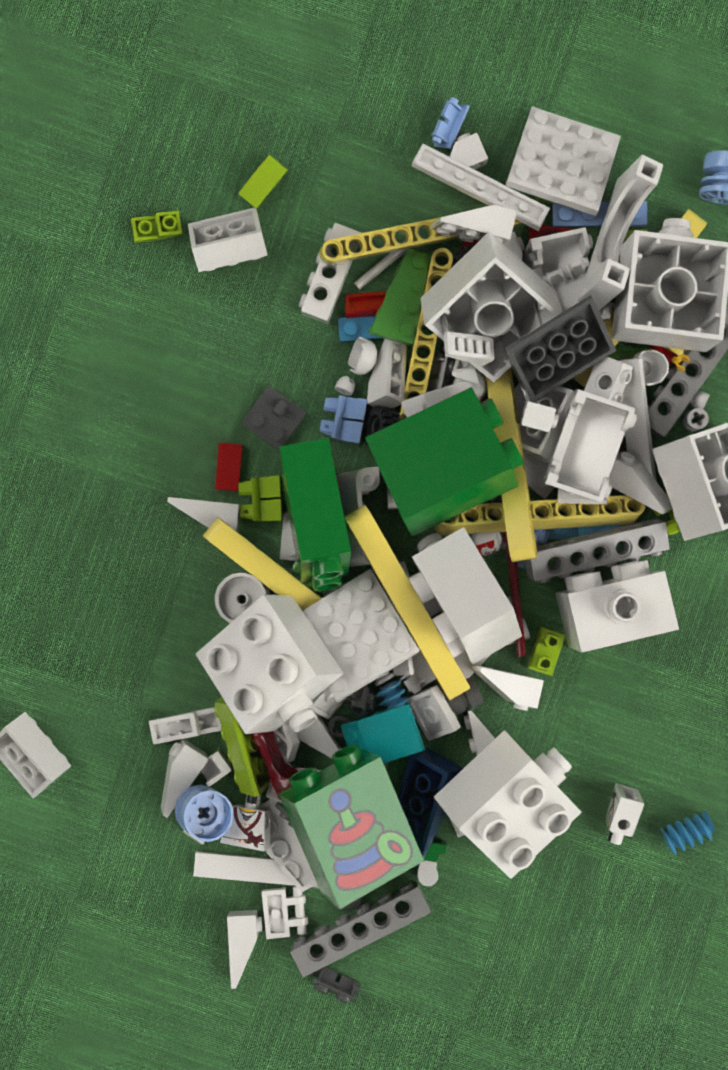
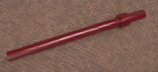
(515, 599)

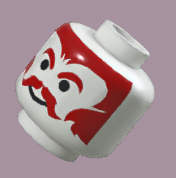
(487, 542)

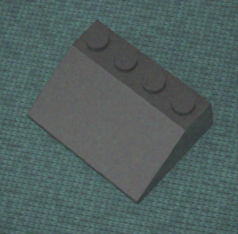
(560, 349)

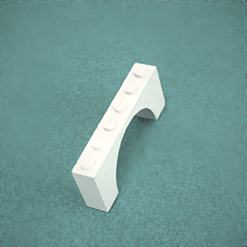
(605, 275)

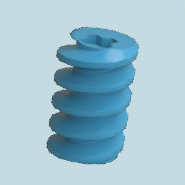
(391, 695)
(688, 832)

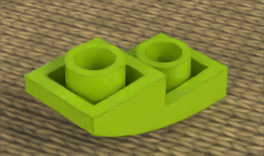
(263, 181)
(156, 227)

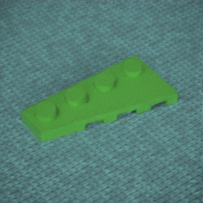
(401, 308)

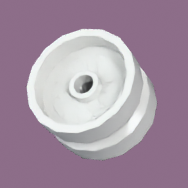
(231, 591)

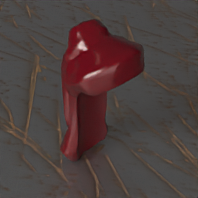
(277, 768)

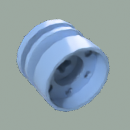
(715, 185)
(216, 816)

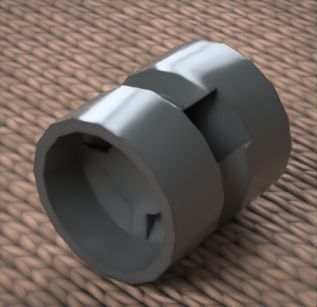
(470, 698)

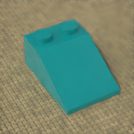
(385, 733)

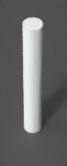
(378, 268)

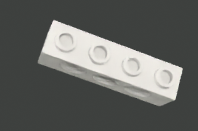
(322, 309)
(604, 371)

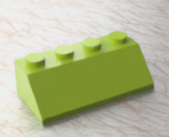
(247, 761)

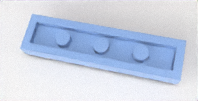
(571, 218)

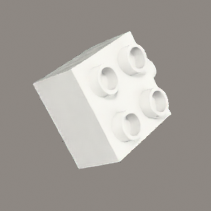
(672, 289)
(490, 297)
(697, 480)
(462, 588)
(617, 609)
(270, 666)
(510, 802)

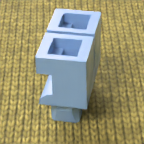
(348, 409)

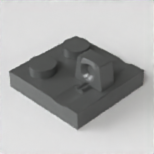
(274, 418)

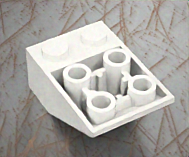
(477, 223)

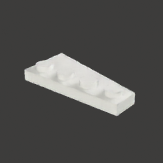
(287, 850)

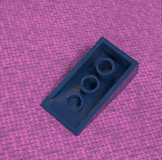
(422, 780)

